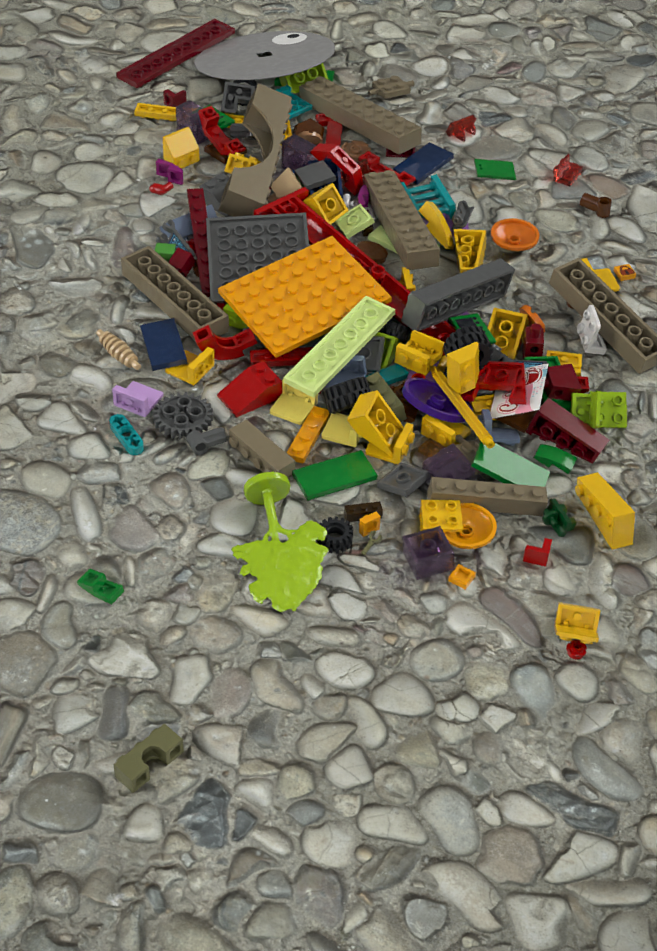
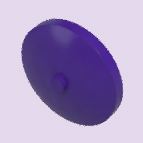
(431, 400)

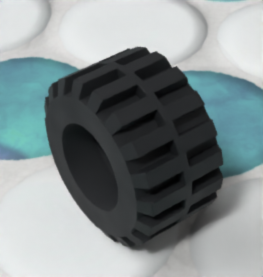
(467, 336)
(345, 394)

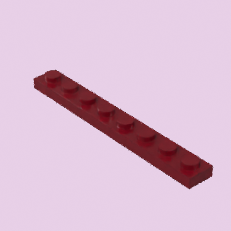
(198, 217)

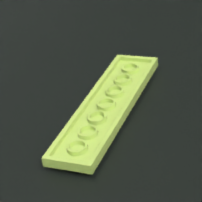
(339, 346)

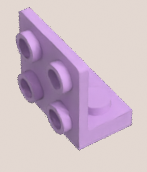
(136, 398)

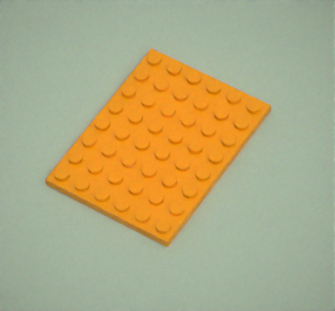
(301, 295)

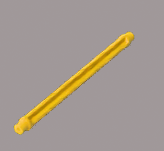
(463, 408)

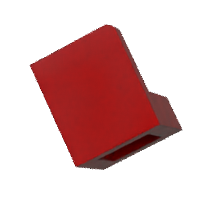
(538, 555)

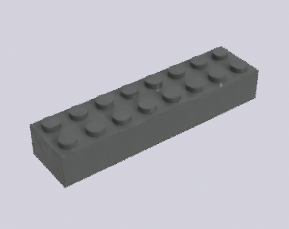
(457, 294)

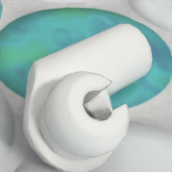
(347, 200)

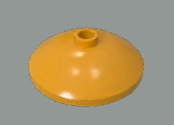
(478, 528)

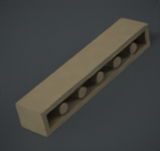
(491, 495)

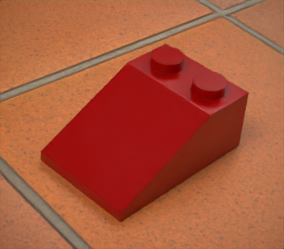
(251, 389)

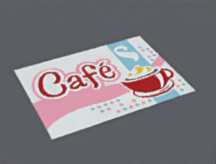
(535, 383)

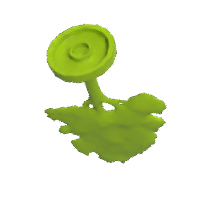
(286, 569)

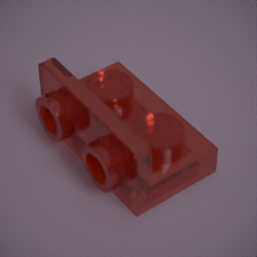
(566, 171)

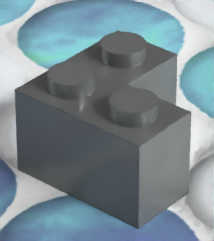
(234, 94)

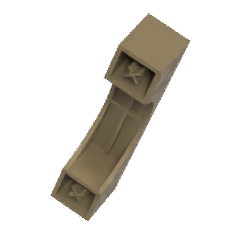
(266, 121)

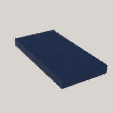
(424, 162)
(163, 344)

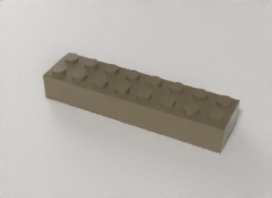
(173, 292)
(618, 322)

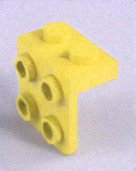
(293, 405)
(340, 430)

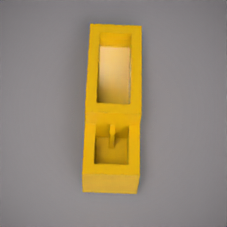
(437, 224)

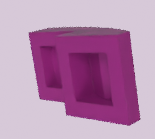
(169, 170)
(363, 196)

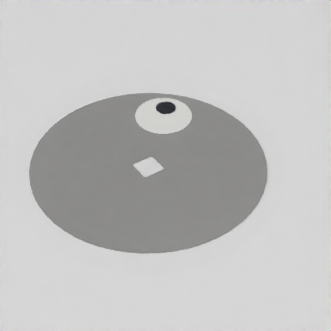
(239, 60)

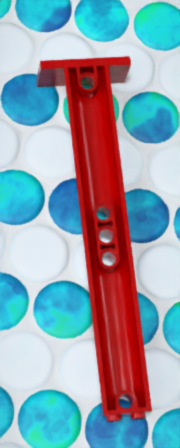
(320, 229)

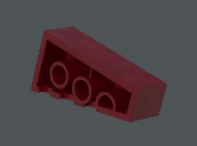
(567, 431)

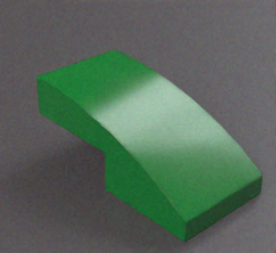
(551, 455)
(98, 585)

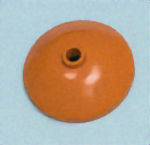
(514, 234)

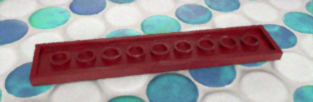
(175, 53)

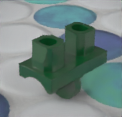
(557, 517)

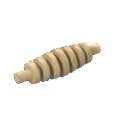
(118, 349)

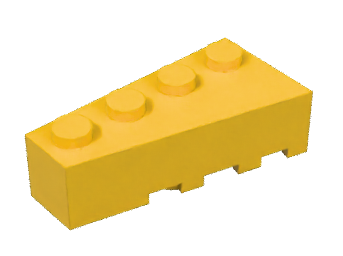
(469, 248)
(607, 509)

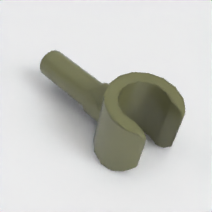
(371, 542)

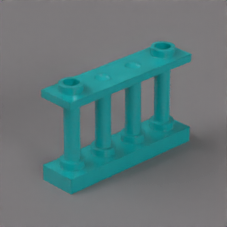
(439, 193)

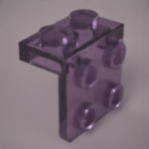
(449, 464)

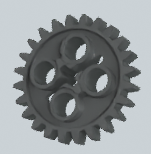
(182, 415)

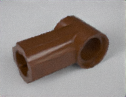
(600, 205)

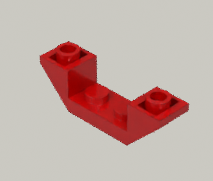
(209, 120)
(344, 162)

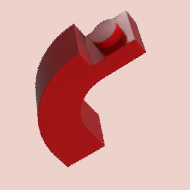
(224, 348)

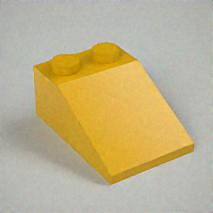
(508, 330)
(375, 421)

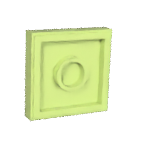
(354, 221)

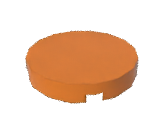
(532, 317)

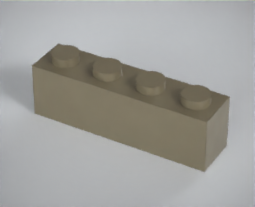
(260, 449)

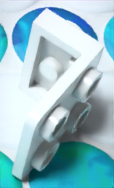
(588, 332)

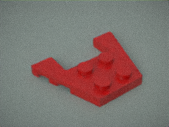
(501, 376)

